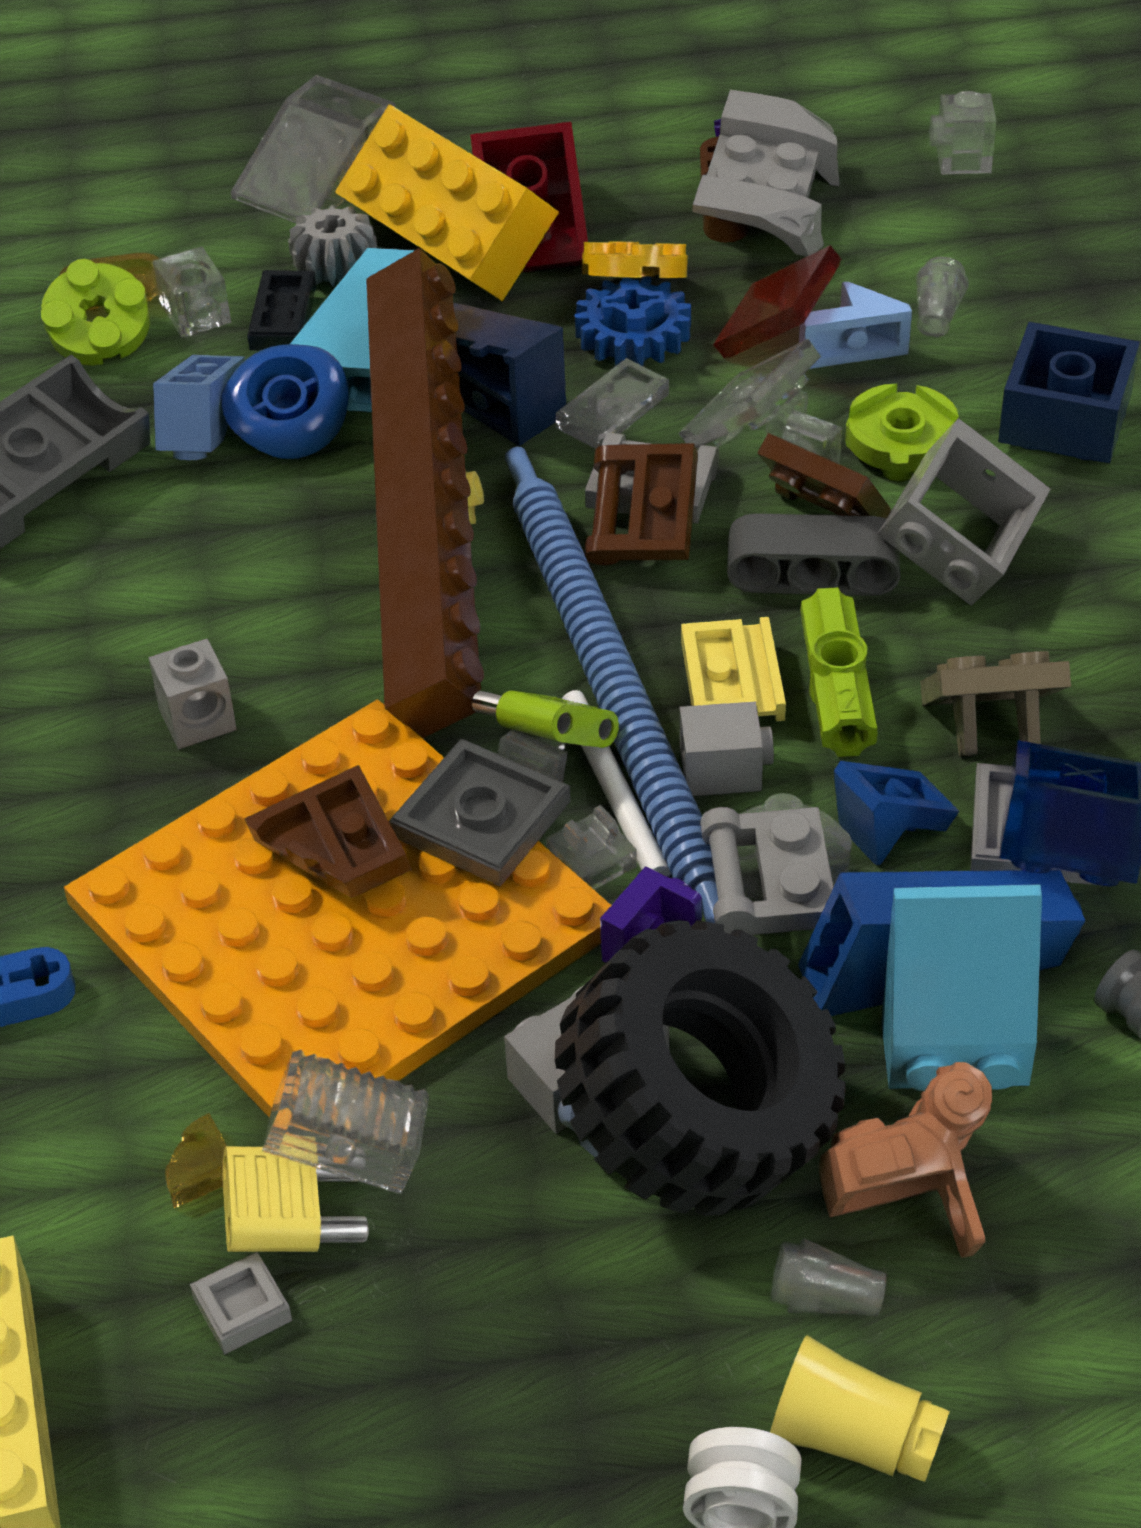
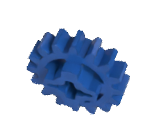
(633, 320)

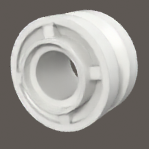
(742, 1480)

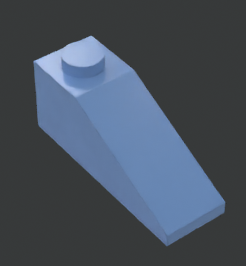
(189, 406)

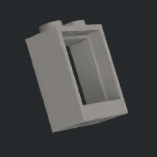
(1008, 499)

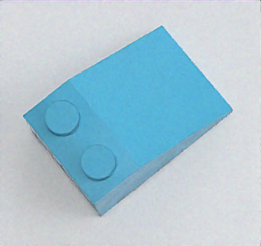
(962, 983)

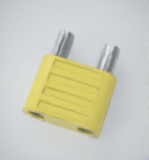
(276, 1207)

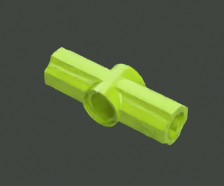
(838, 672)

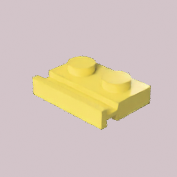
(733, 665)

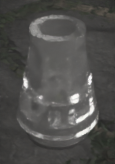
(939, 293)
(825, 1282)

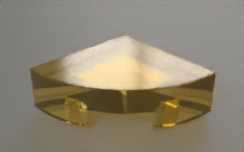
(196, 1162)

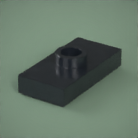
(281, 307)

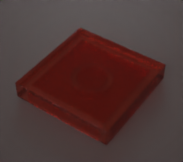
(778, 302)

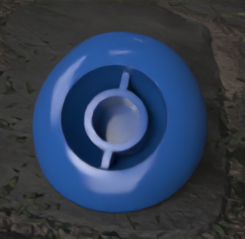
(287, 400)

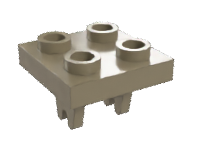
(969, 681)

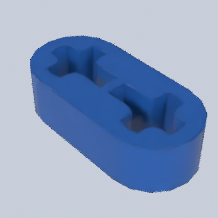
(18, 990)

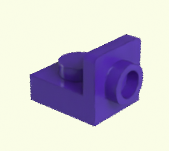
(646, 905)

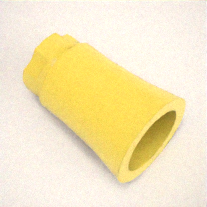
(857, 1414)

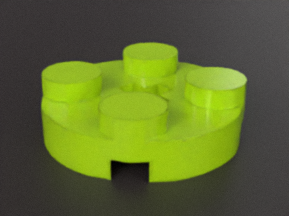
(89, 286)
(897, 428)

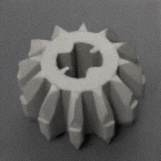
(330, 242)

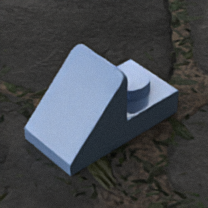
(860, 330)

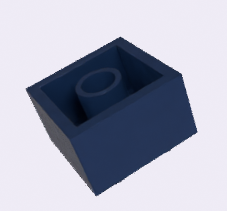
(1068, 392)

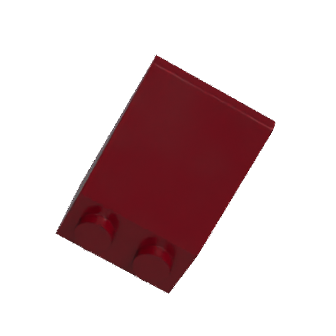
(547, 165)

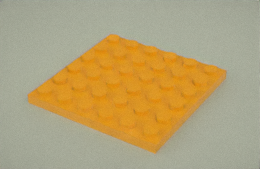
(284, 963)

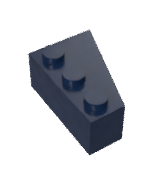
(510, 371)

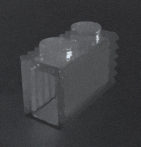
(347, 1122)

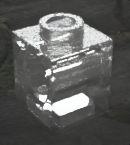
(192, 291)

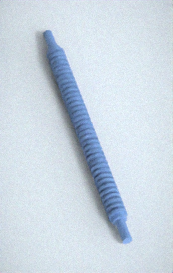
(614, 681)

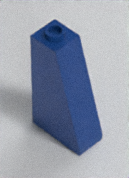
(852, 935)

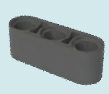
(811, 553)

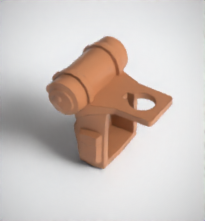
(914, 1155)

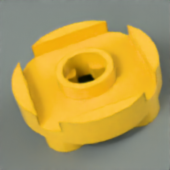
(634, 259)

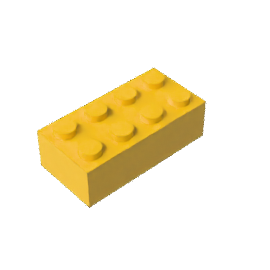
(447, 202)

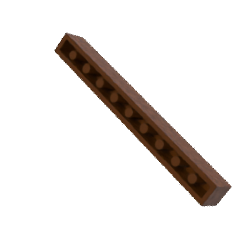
(422, 497)

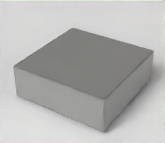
(241, 1302)

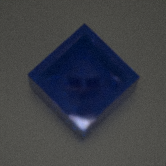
(1073, 814)

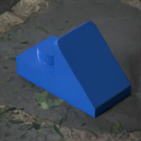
(883, 802)

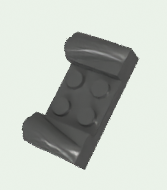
(55, 435)

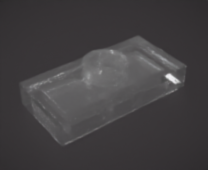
(612, 403)

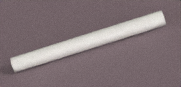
(623, 801)

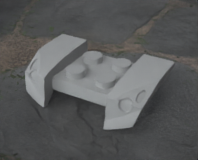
(768, 168)

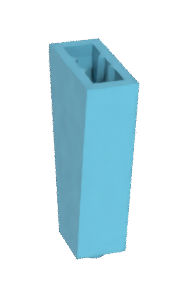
(342, 324)

